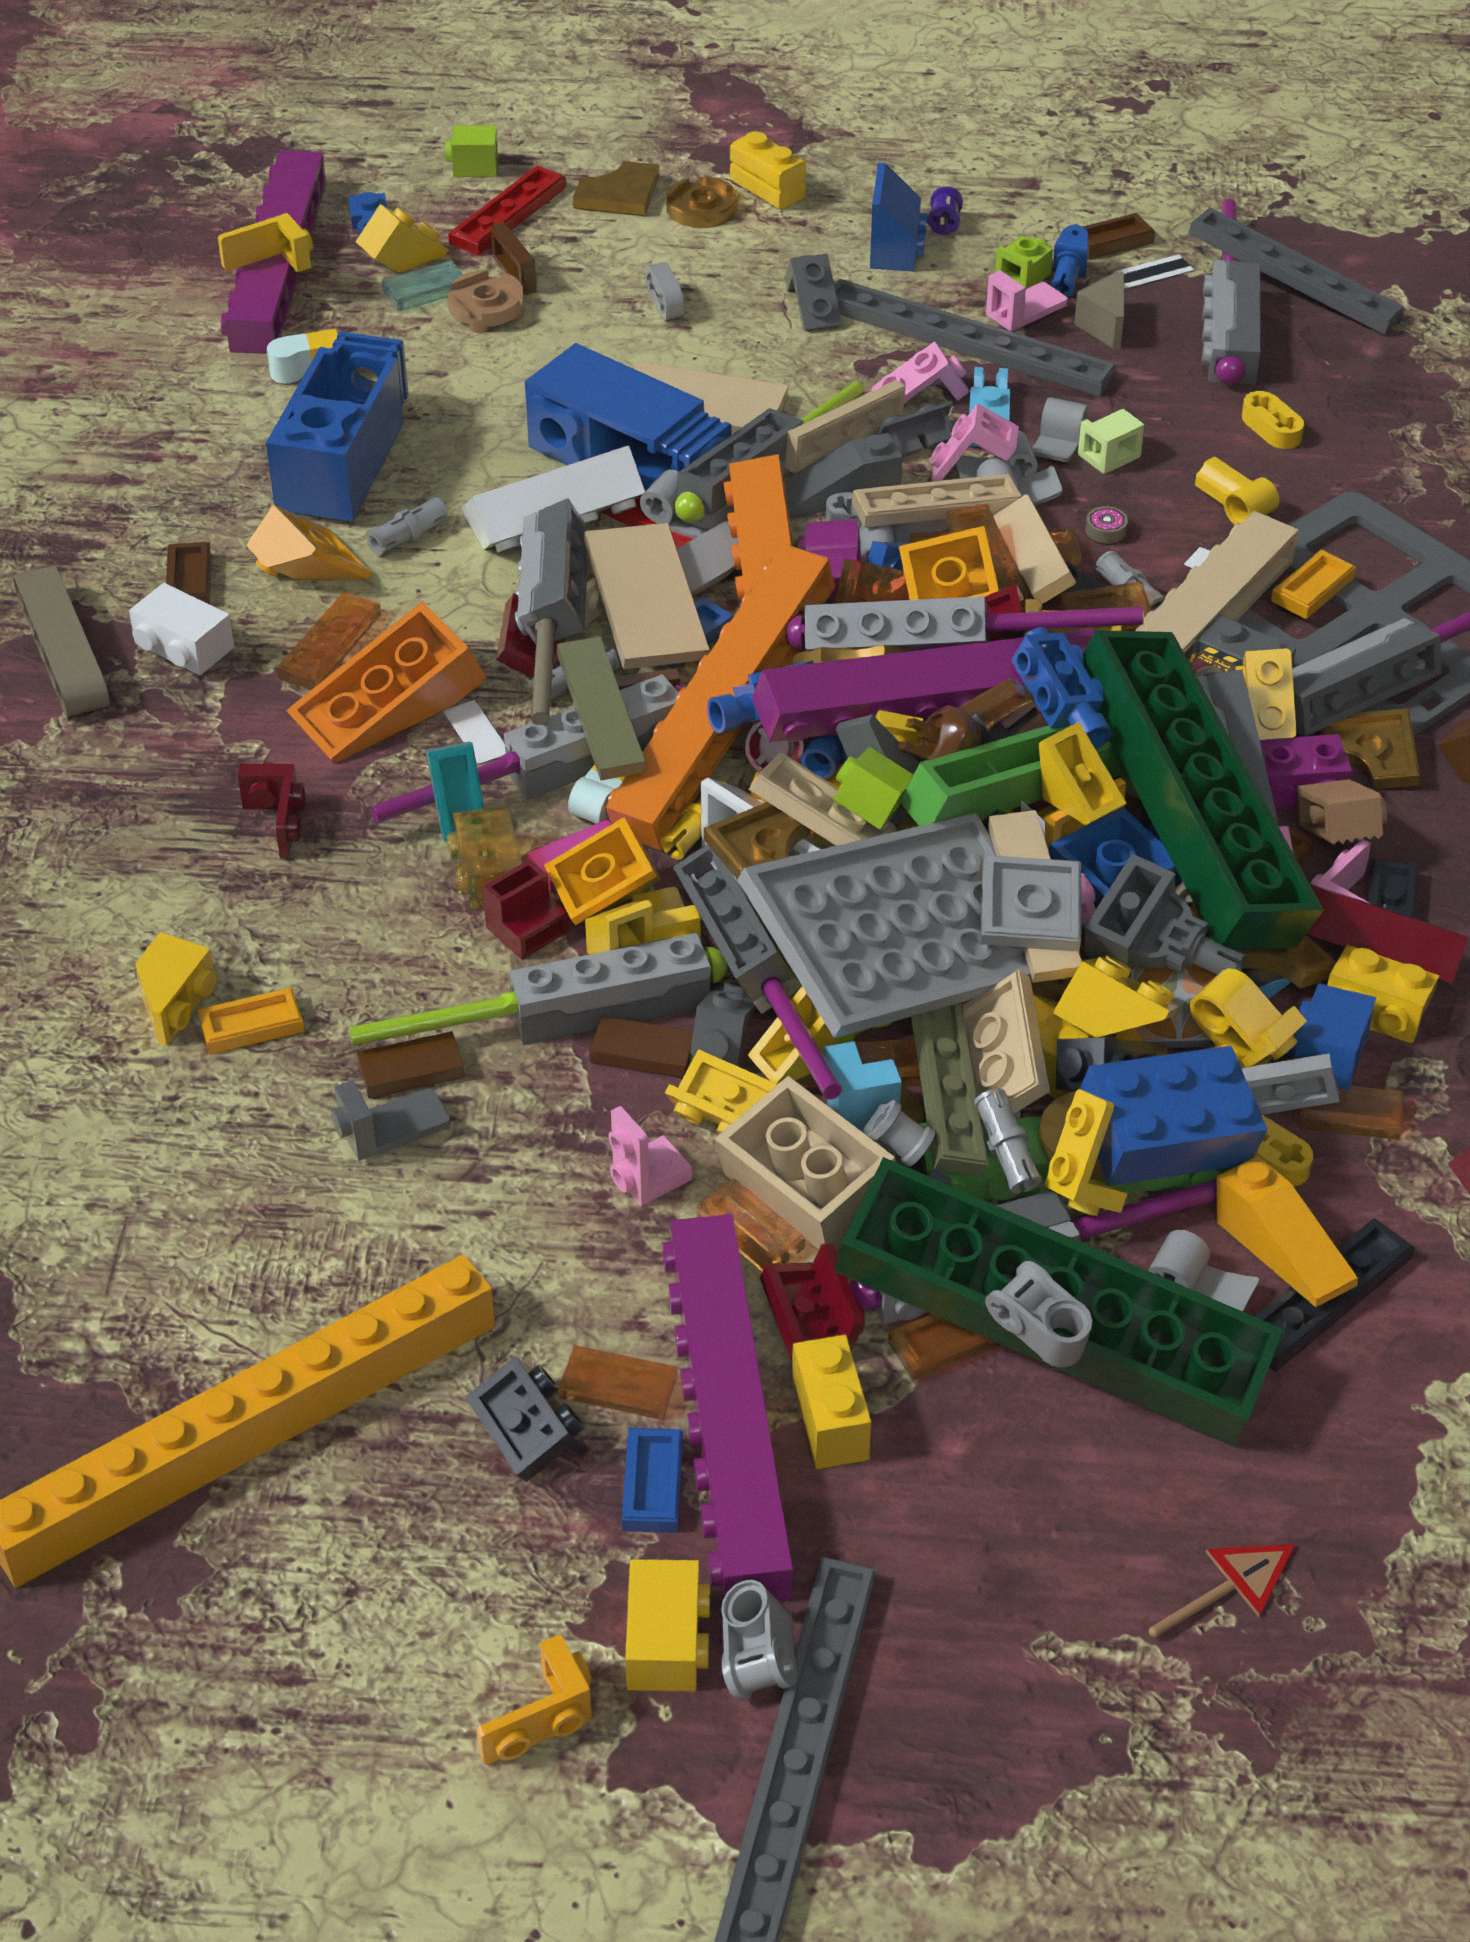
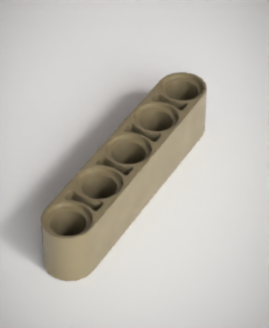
(61, 641)

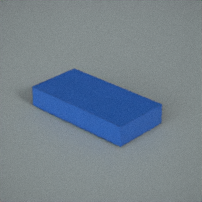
(652, 1480)

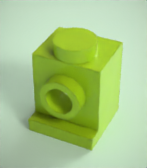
(1030, 255)

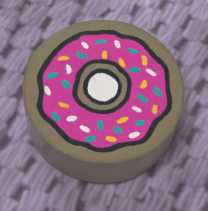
(1106, 524)

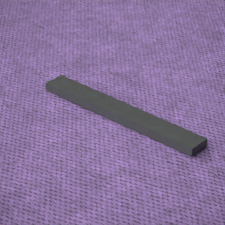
(974, 338)
(797, 1756)

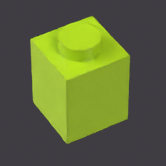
(473, 150)
(872, 786)

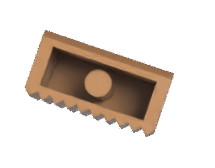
(1341, 811)

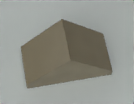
(1102, 309)

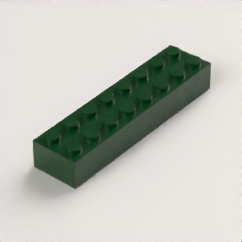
(1199, 793)
(1146, 1332)

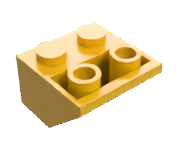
(1108, 1001)

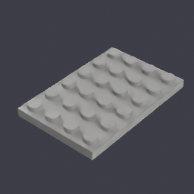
(885, 923)

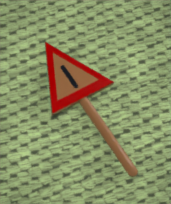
(1247, 1569)

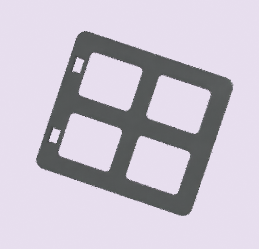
(1372, 609)

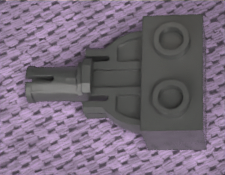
(1152, 925)

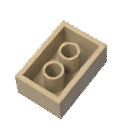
(801, 1161)

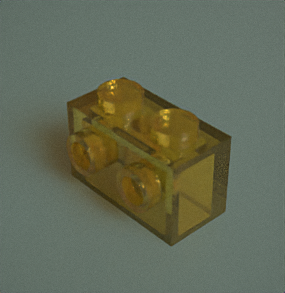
(485, 848)

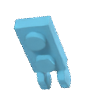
(990, 397)

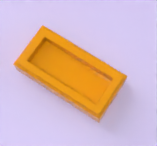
(1313, 584)
(250, 1020)

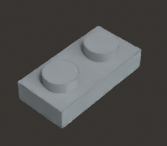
(1293, 1084)

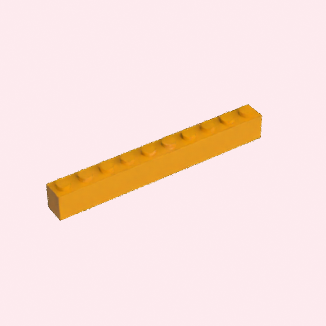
(241, 1419)

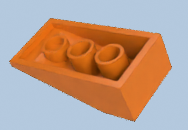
(389, 686)

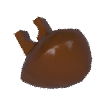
(942, 734)

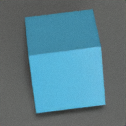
(862, 1084)

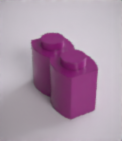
(835, 541)

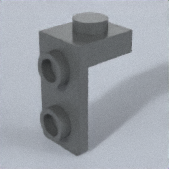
(815, 291)
(722, 1022)
(388, 1124)

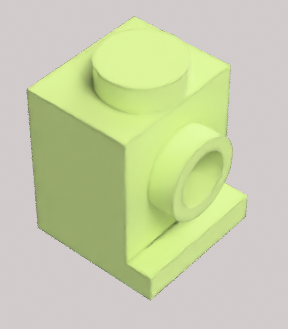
(1111, 441)

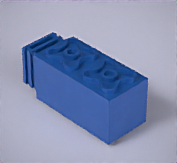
(595, 405)
(338, 427)

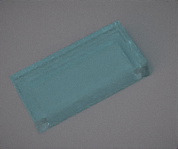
(421, 285)

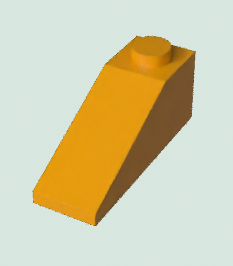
(1280, 1230)

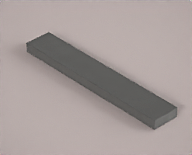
(1297, 270)

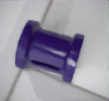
(941, 209)

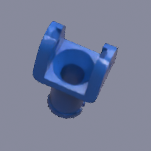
(1070, 258)

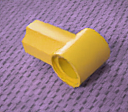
(1236, 491)

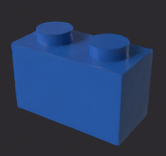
(1335, 1025)

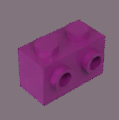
(1302, 762)

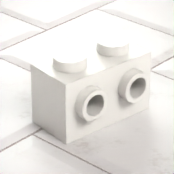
(181, 628)

